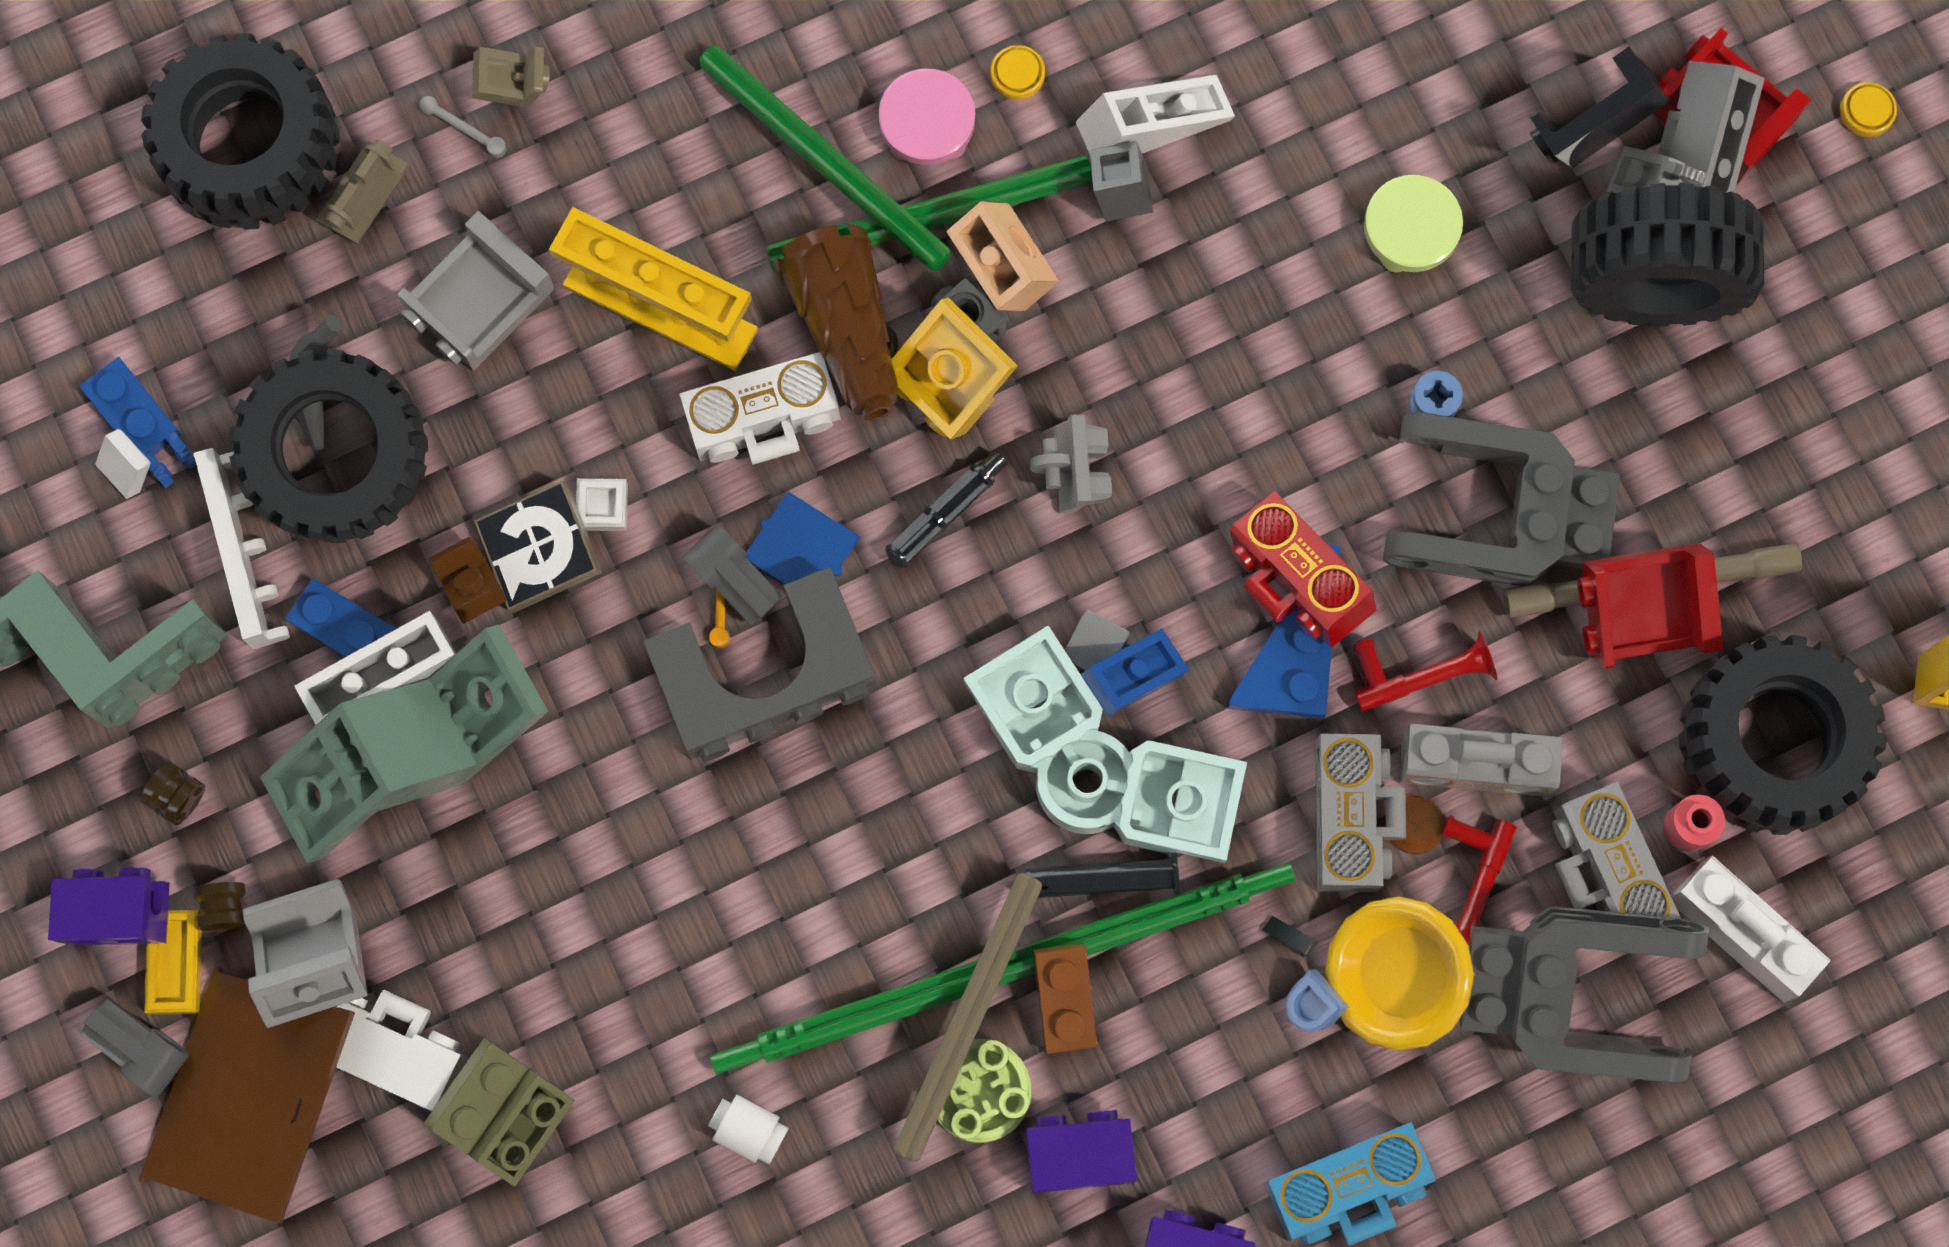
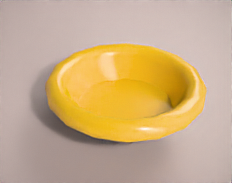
(1400, 973)

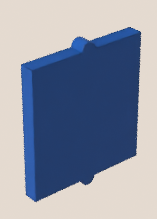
(800, 542)

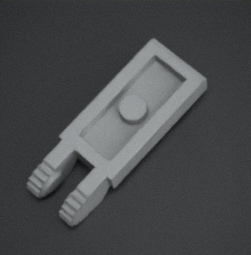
(1646, 168)

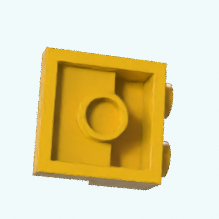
(950, 370)

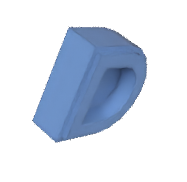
(1314, 1003)

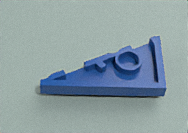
(1287, 674)

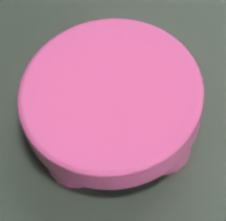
(927, 117)

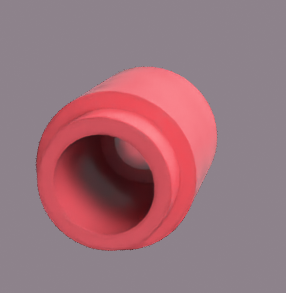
(1681, 830)

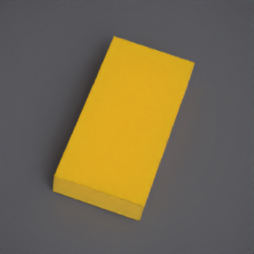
(175, 967)

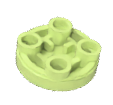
(1413, 223)
(987, 1094)

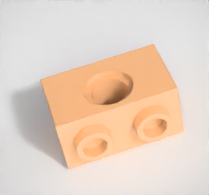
(1002, 256)

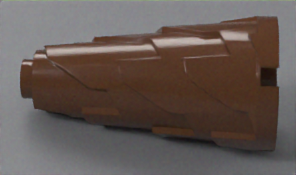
(840, 301)

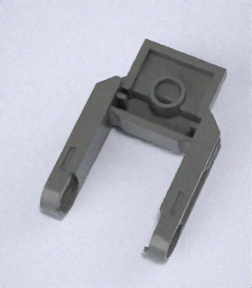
(1558, 508)
(1529, 980)

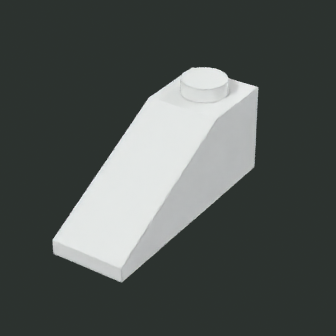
(1155, 113)

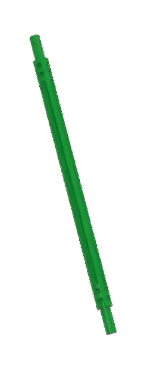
(952, 983)

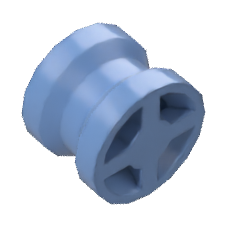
(1433, 403)

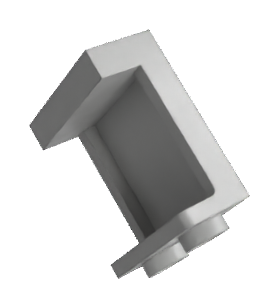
(476, 294)
(305, 953)

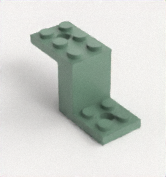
(82, 663)
(403, 743)

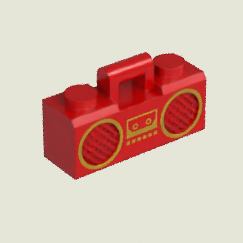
(1317, 581)

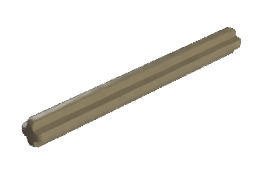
(967, 1018)

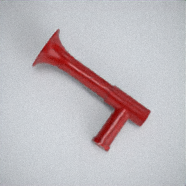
(1382, 691)
(1495, 851)

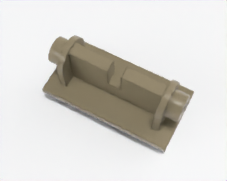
(363, 191)

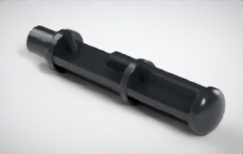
(944, 510)

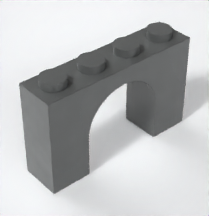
(831, 671)

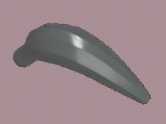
(319, 340)

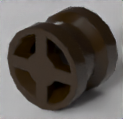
(173, 793)
(219, 906)

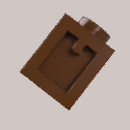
(467, 579)

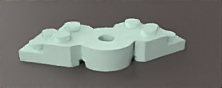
(1152, 796)

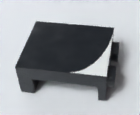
(1607, 118)

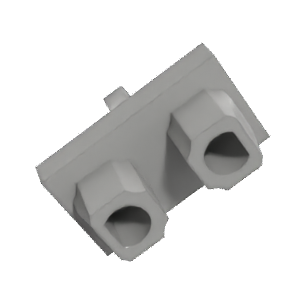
(1067, 464)

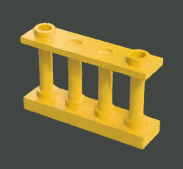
(654, 288)

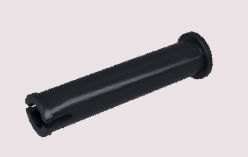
(1107, 877)

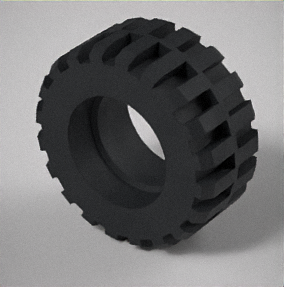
(207, 83)
(1667, 254)
(277, 401)
(1831, 695)

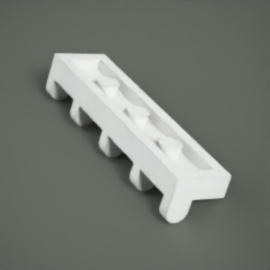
(236, 551)

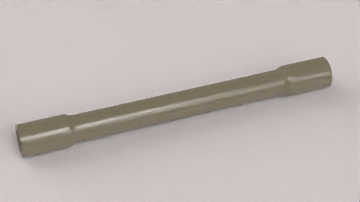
(1756, 564)

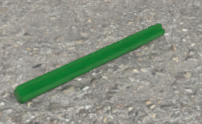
(825, 158)
(955, 205)

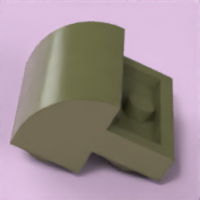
(499, 1112)

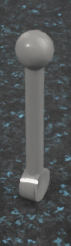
(495, 145)

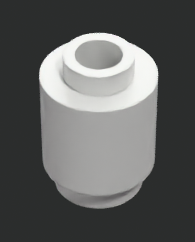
(747, 1129)

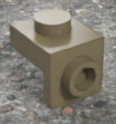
(509, 76)

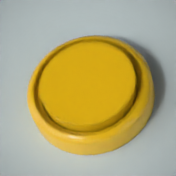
(1017, 72)
(1868, 109)

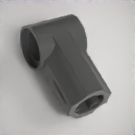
(725, 566)
(145, 1055)

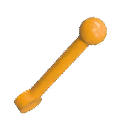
(719, 636)

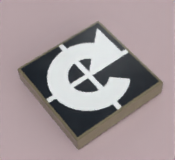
(538, 546)

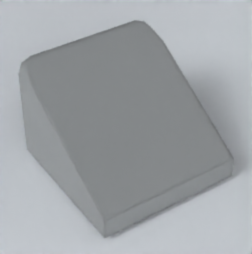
(1095, 640)

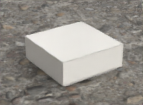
(122, 463)
(602, 504)

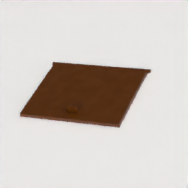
(245, 1101)

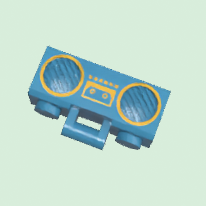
(1372, 1170)

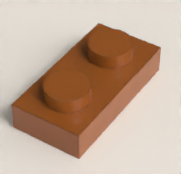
(1065, 998)

